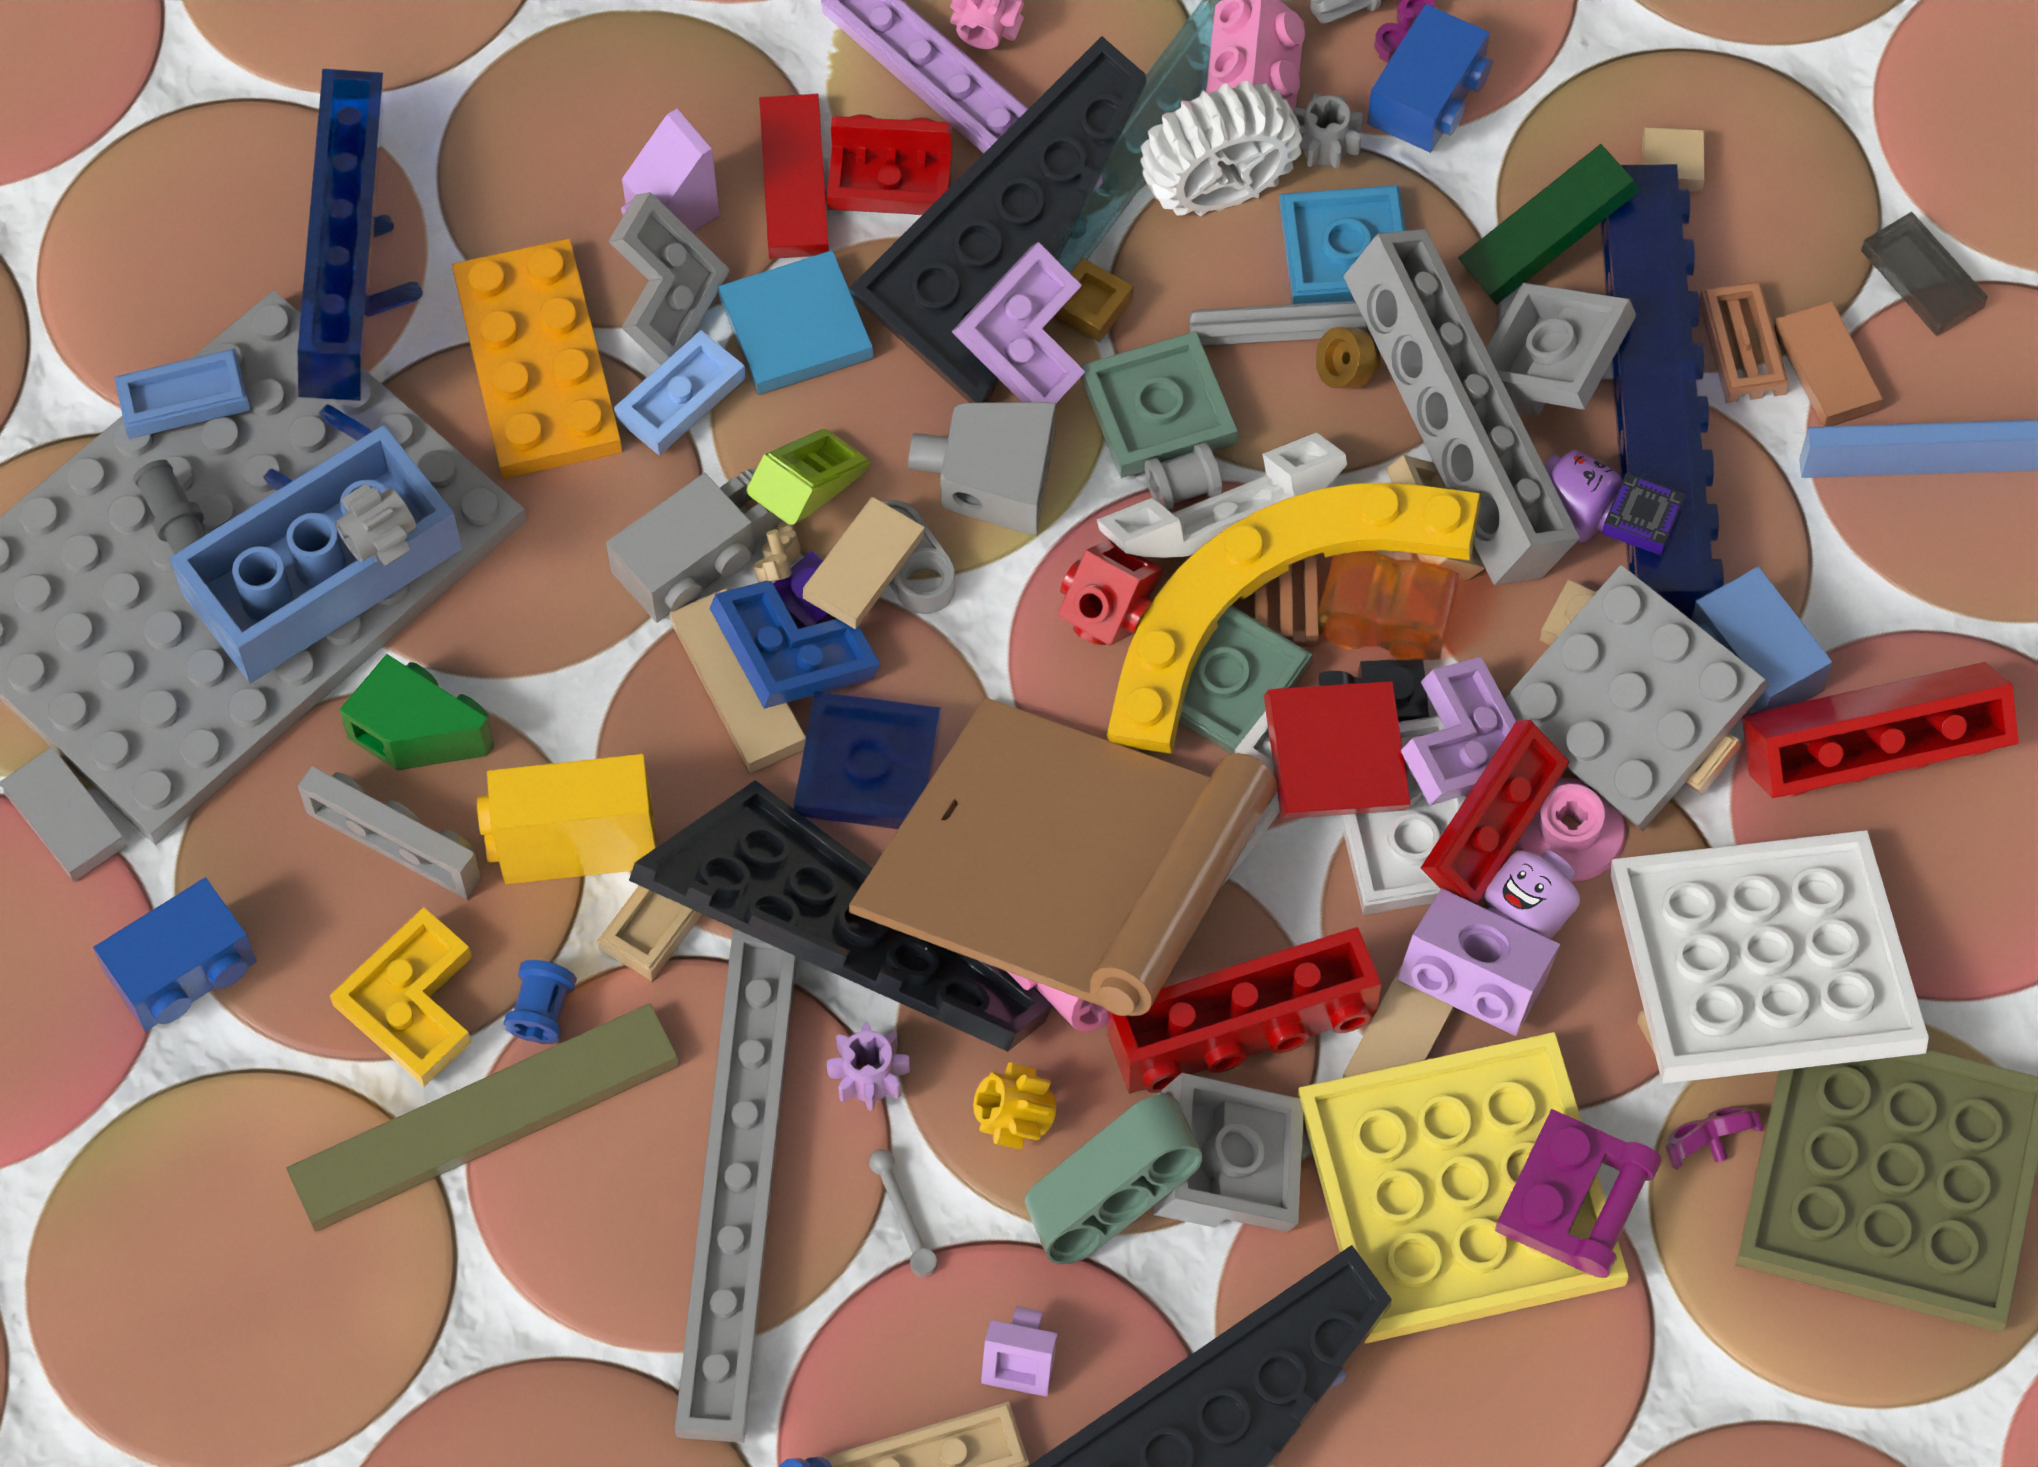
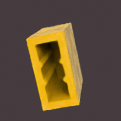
(567, 818)

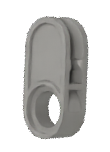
(927, 555)

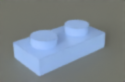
(680, 392)

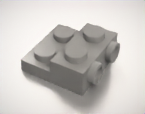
(1557, 345)
(1248, 1155)

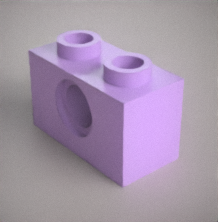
(1478, 961)

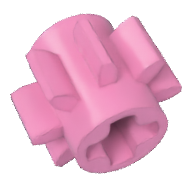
(986, 21)

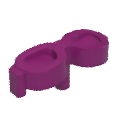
(1391, 34)
(1698, 1133)

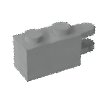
(688, 543)

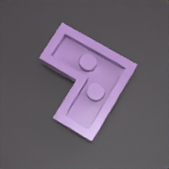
(1008, 329)
(1475, 726)

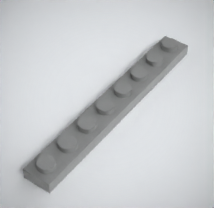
(736, 1193)

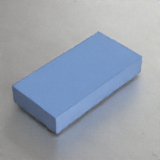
(182, 393)

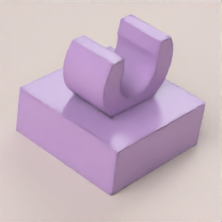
(1019, 1354)

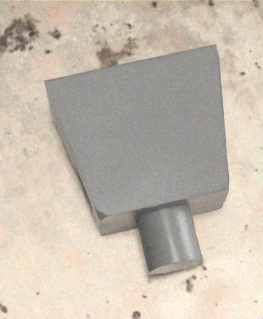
(992, 461)

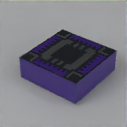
(1643, 514)

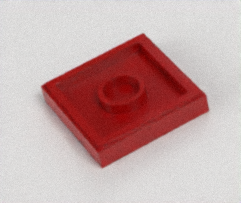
(1336, 750)

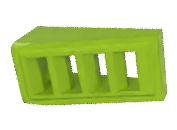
(805, 475)

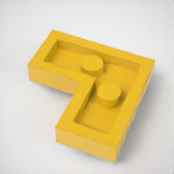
(393, 992)

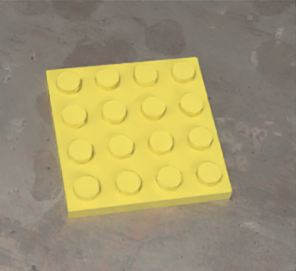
(1423, 1168)

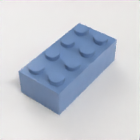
(283, 571)

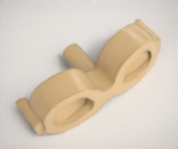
(780, 552)

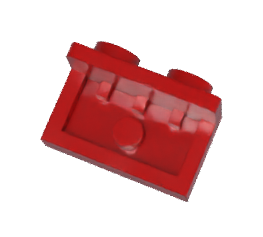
(888, 164)

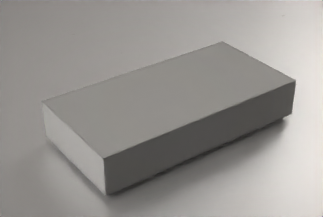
(62, 814)

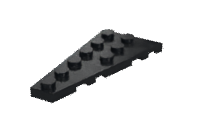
(1012, 197)
(792, 887)
(1247, 1387)

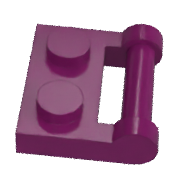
(1557, 1184)

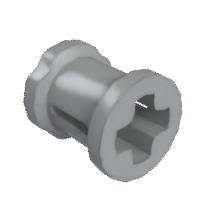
(1183, 477)

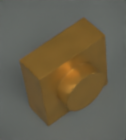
(1097, 302)

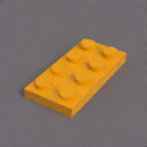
(536, 358)

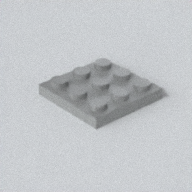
(1635, 696)

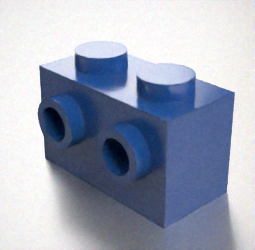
(1429, 79)
(176, 955)

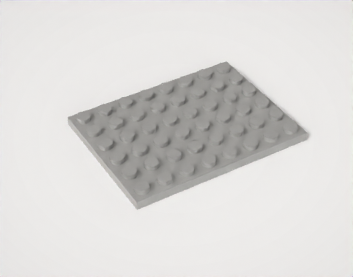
(111, 651)

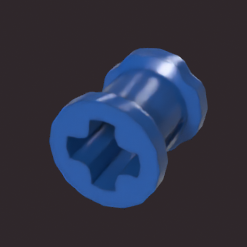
(539, 1001)

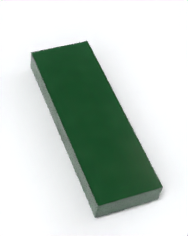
(1549, 224)

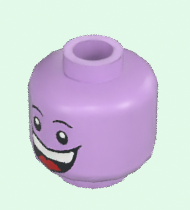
(1534, 892)

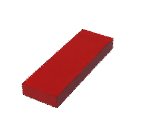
(793, 176)
(1496, 812)

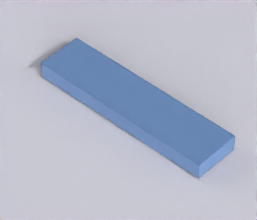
(1920, 448)

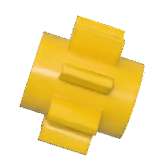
(1014, 1106)

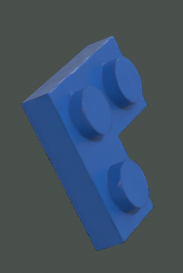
(787, 660)

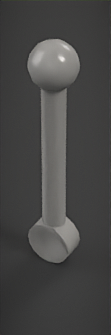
(923, 1260)

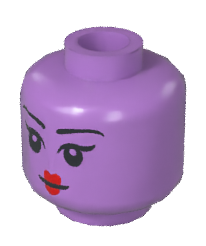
(1585, 490)

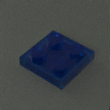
(866, 759)

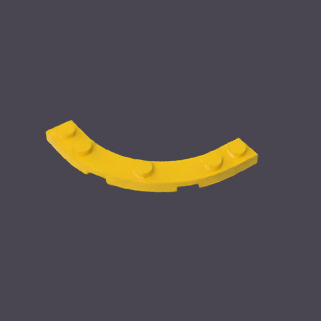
(1251, 555)

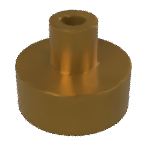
(1346, 358)

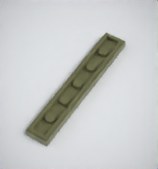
(482, 1117)

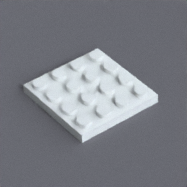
(1767, 957)

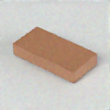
(1828, 364)

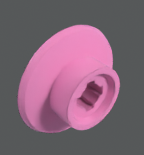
(1595, 841)

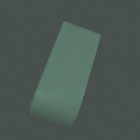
(1113, 1179)

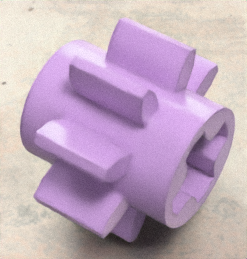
(868, 1049)

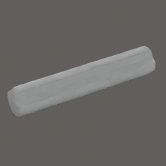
(1273, 322)

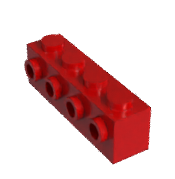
(1880, 730)
(1247, 1010)

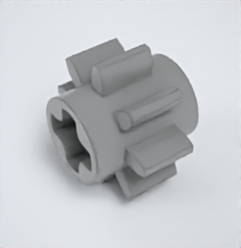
(1328, 130)
(375, 524)

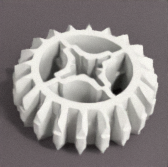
(1221, 148)

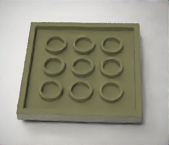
(1898, 1183)

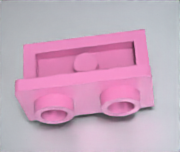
(1258, 45)

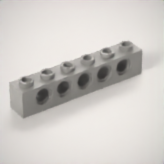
(1460, 404)

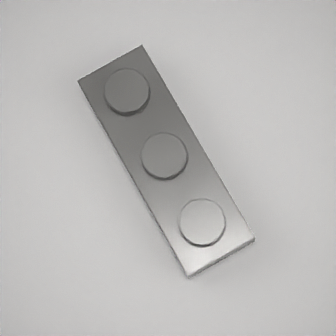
(390, 831)

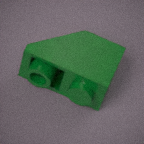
(411, 720)

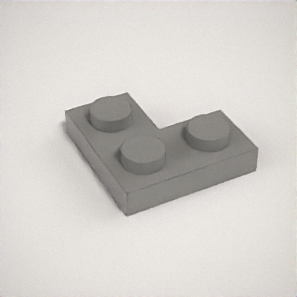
(679, 272)

